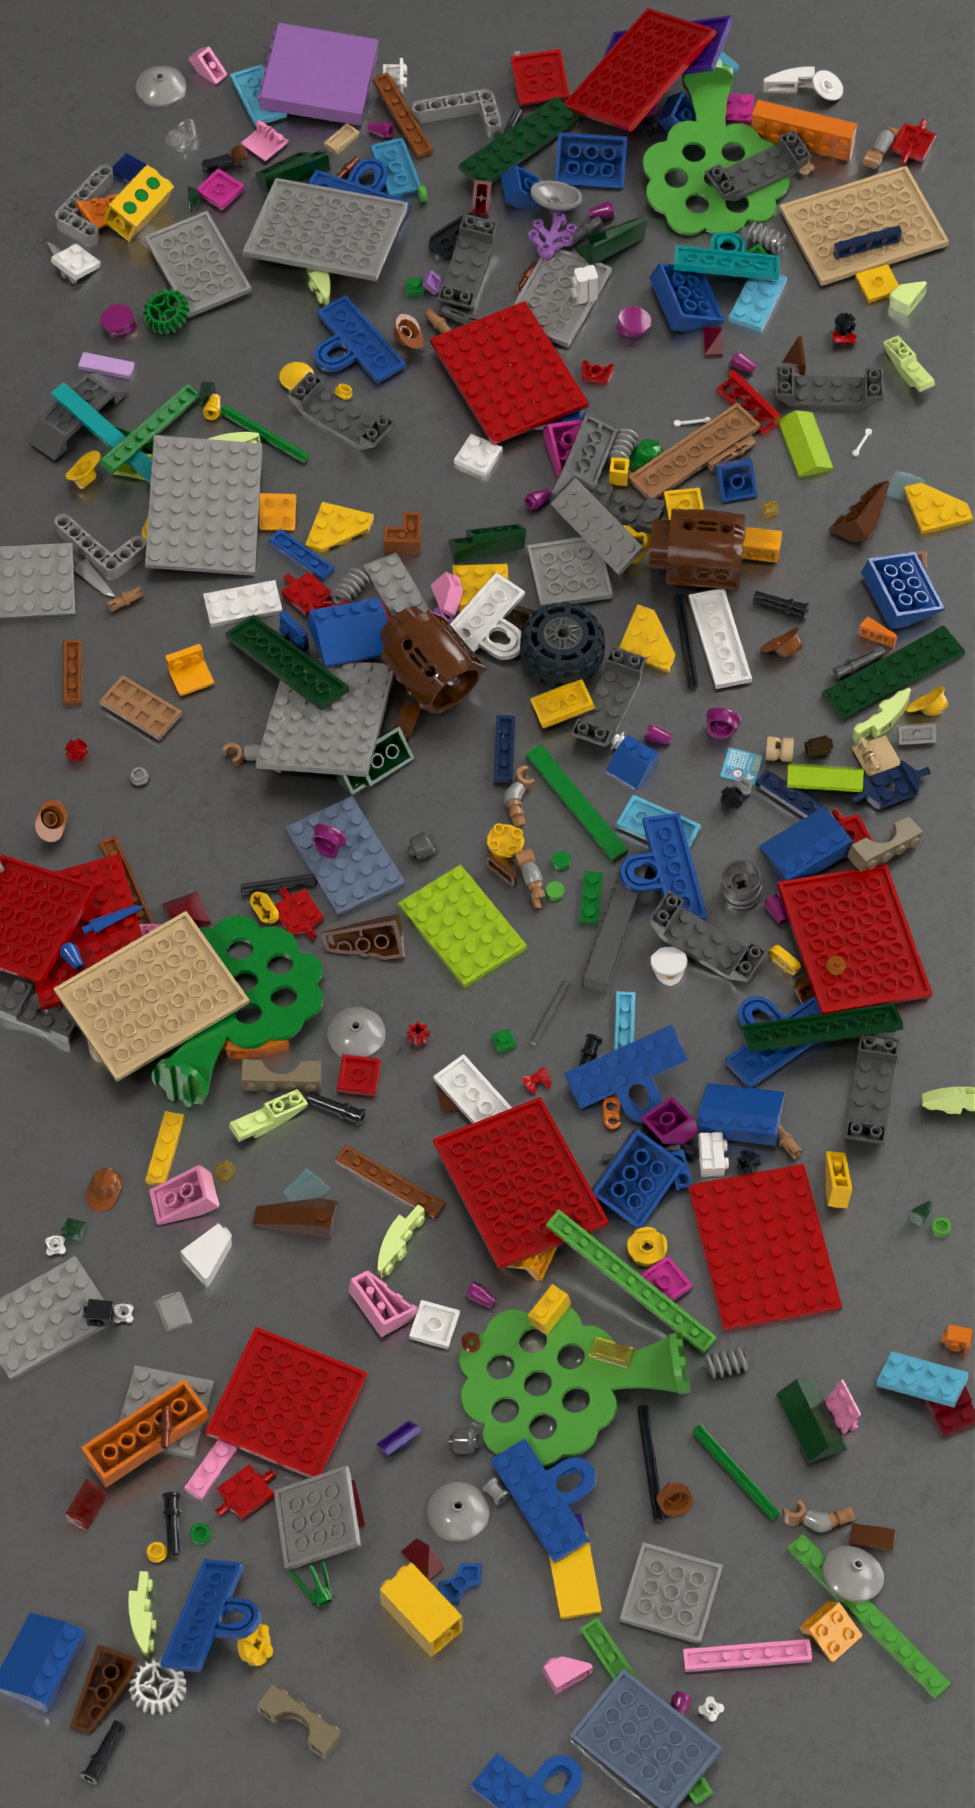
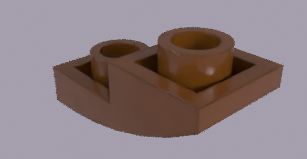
(407, 718)
(873, 1537)

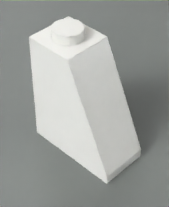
(207, 1253)

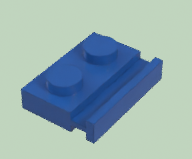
(294, 631)

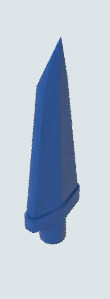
(104, 921)

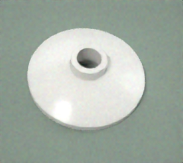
(827, 85)

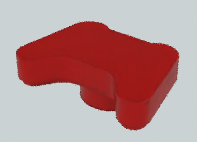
(596, 373)

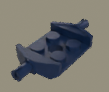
(902, 777)

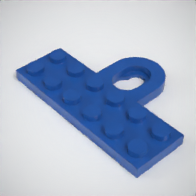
(352, 184)
(359, 338)
(671, 862)
(756, 1066)
(626, 1067)
(540, 1499)
(203, 1616)
(508, 1787)

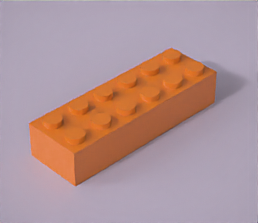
(817, 132)
(138, 1435)

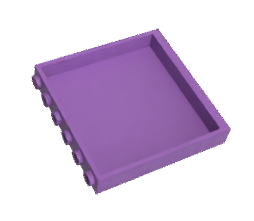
(318, 74)

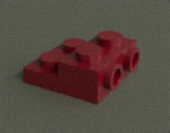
(953, 1419)

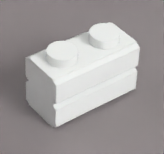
(585, 284)
(712, 1154)

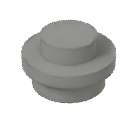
(139, 776)
(744, 785)

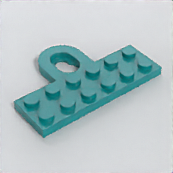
(726, 262)

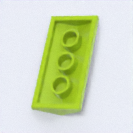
(805, 443)
(825, 777)

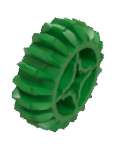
(169, 316)

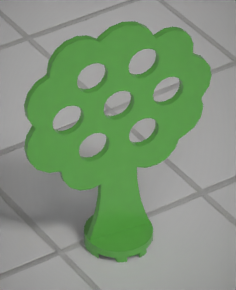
(709, 99)
(653, 1367)

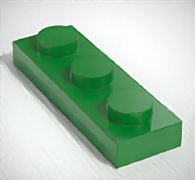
(591, 898)

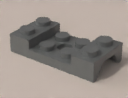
(640, 510)
(22, 1008)

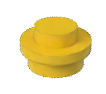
(343, 391)
(156, 1552)

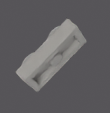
(916, 733)

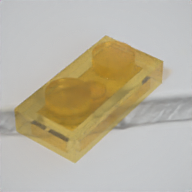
(611, 1352)

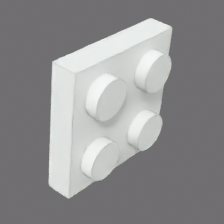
(75, 262)
(478, 455)
(434, 1324)

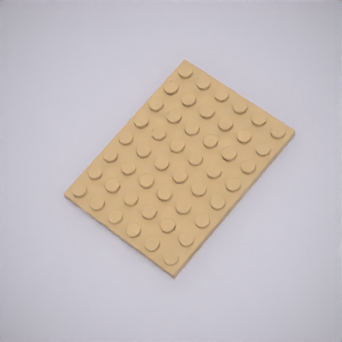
(861, 209)
(151, 996)

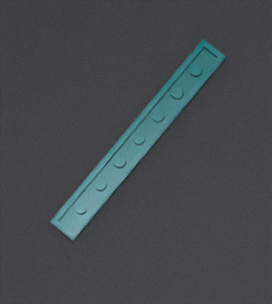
(99, 427)

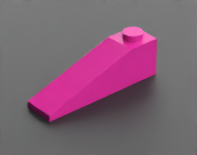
(559, 440)

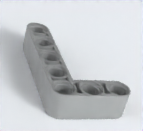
(461, 105)
(68, 216)
(99, 557)

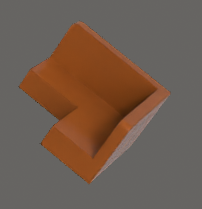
(406, 538)

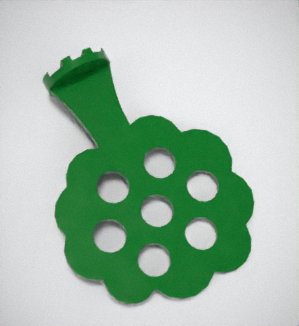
(190, 1068)

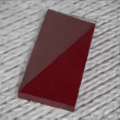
(713, 340)
(423, 1558)

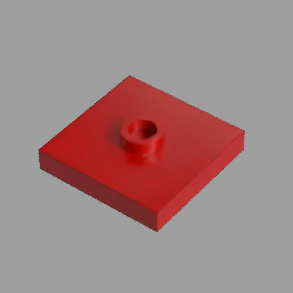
(359, 1075)

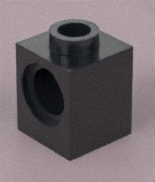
(99, 1313)

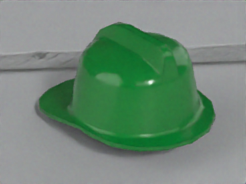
(644, 453)

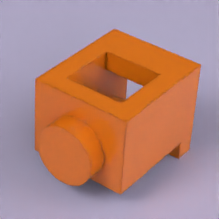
(957, 1338)

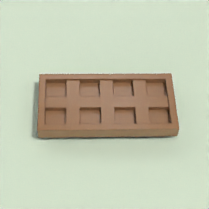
(140, 707)

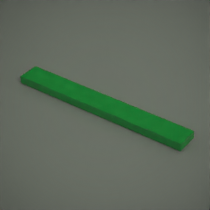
(151, 426)
(576, 803)

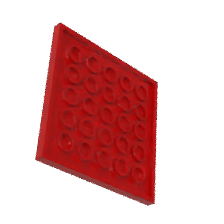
(37, 916)
(286, 1403)

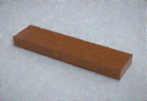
(72, 672)

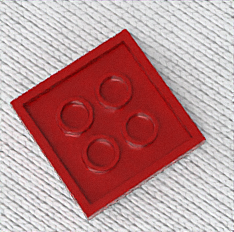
(539, 77)

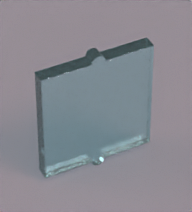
(898, 483)
(306, 1187)

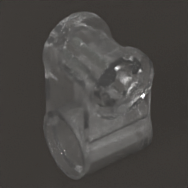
(182, 135)

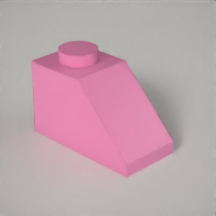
(208, 65)
(447, 593)
(565, 1672)

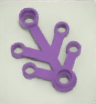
(547, 249)

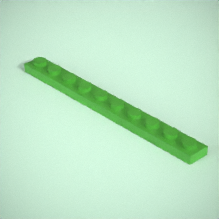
(630, 1281)
(875, 1623)
(614, 1663)

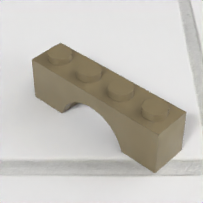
(868, 854)
(304, 1078)
(278, 1706)

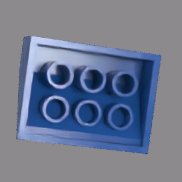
(591, 160)
(685, 298)
(901, 589)
(348, 631)
(807, 846)
(741, 1113)
(636, 1178)
(40, 1660)

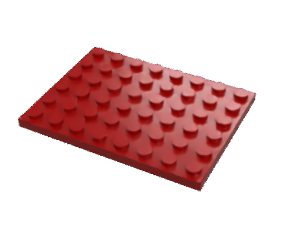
(639, 69)
(509, 373)
(111, 896)
(865, 925)
(515, 1178)
(764, 1247)

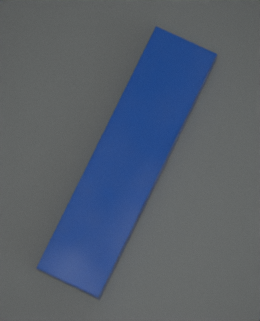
(301, 555)

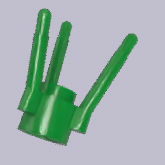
(321, 1595)

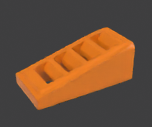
(876, 632)

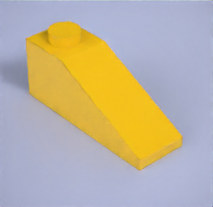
(837, 1180)

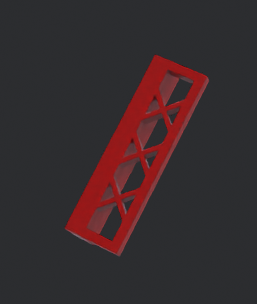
(752, 397)

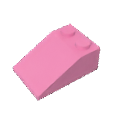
(184, 1196)

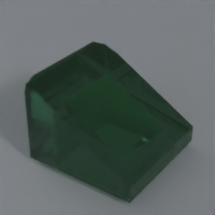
(193, 198)
(206, 390)
(919, 1214)
(73, 1229)

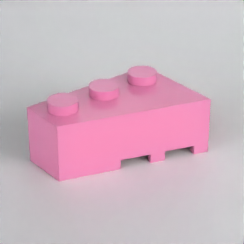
(380, 1304)

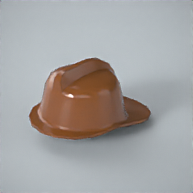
(408, 332)
(784, 645)
(51, 820)
(104, 1189)
(675, 1499)

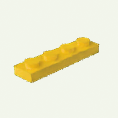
(164, 1148)

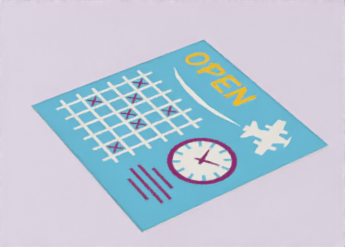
(741, 765)

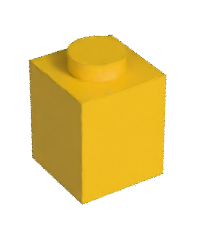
(619, 471)

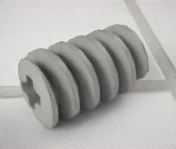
(766, 239)
(622, 444)
(349, 586)
(728, 1362)

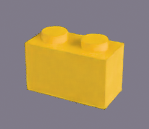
(549, 1309)

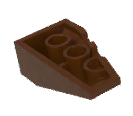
(863, 515)
(373, 938)
(303, 1216)
(104, 1682)

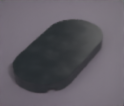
(444, 240)

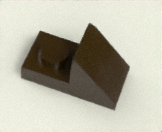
(520, 616)

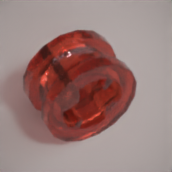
(468, 1348)

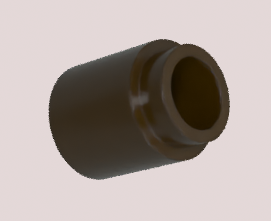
(818, 746)

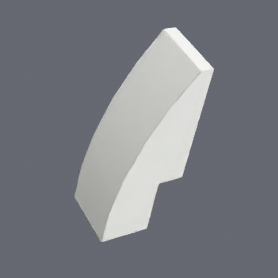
(789, 80)

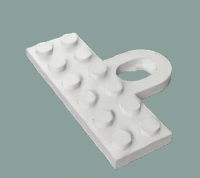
(487, 614)

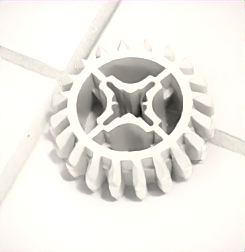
(148, 1687)

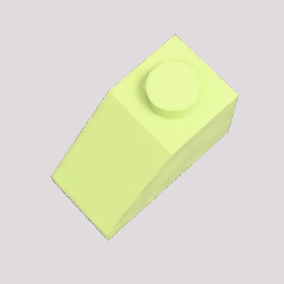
(907, 296)

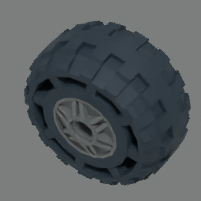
(562, 644)

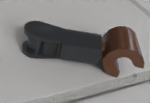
(224, 161)

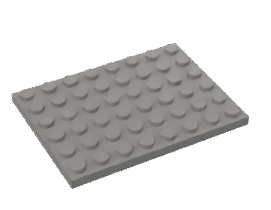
(325, 229)
(203, 505)
(333, 739)

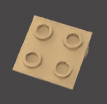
(876, 755)

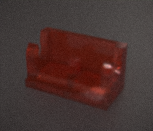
(86, 1505)

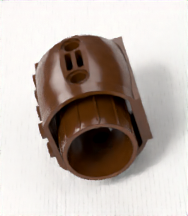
(699, 548)
(427, 658)

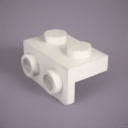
(397, 74)

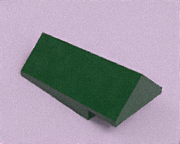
(294, 168)
(612, 240)
(487, 542)
(389, 755)
(810, 1420)

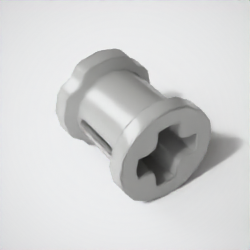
(496, 1491)

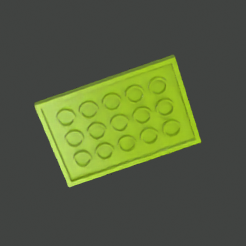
(462, 926)

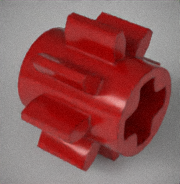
(76, 750)
(420, 1029)

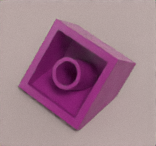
(671, 1122)

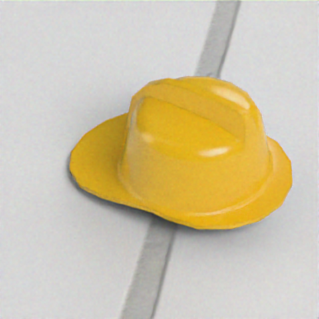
(84, 470)
(930, 703)

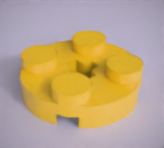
(639, 1255)
(256, 1655)

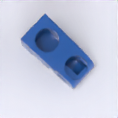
(683, 1179)

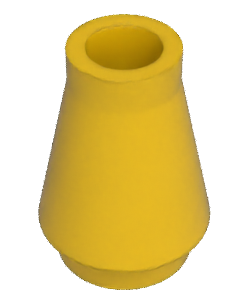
(212, 407)

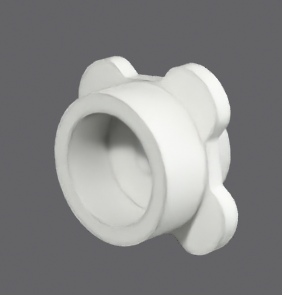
(617, 740)
(51, 1241)
(119, 1309)
(711, 1715)

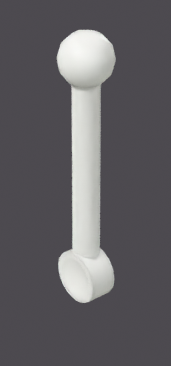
(677, 423)
(868, 432)

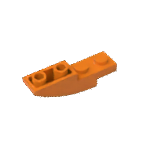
(269, 1049)

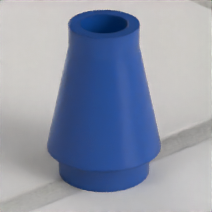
(71, 955)

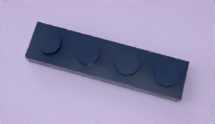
(867, 242)
(504, 749)
(790, 797)

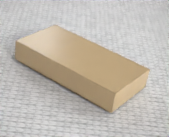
(341, 139)

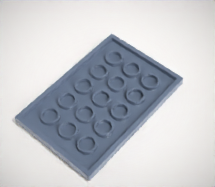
(361, 867)
(646, 1741)

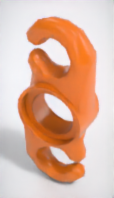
(607, 1115)

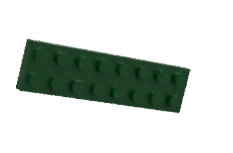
(519, 141)
(287, 662)
(893, 673)
(821, 1027)

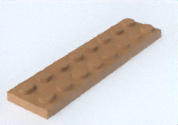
(694, 452)

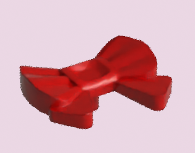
(851, 338)
(531, 1081)

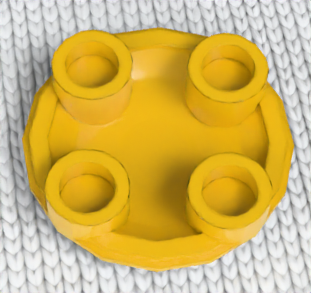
(293, 373)
(505, 840)

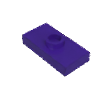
(398, 1437)

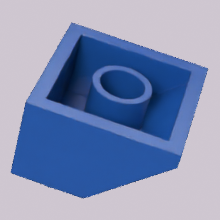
(676, 109)
(517, 187)
(735, 479)
(632, 762)

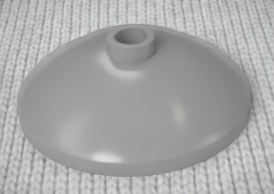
(160, 86)
(556, 195)
(356, 1042)
(461, 1523)
(847, 1579)

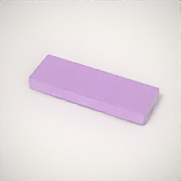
(106, 365)

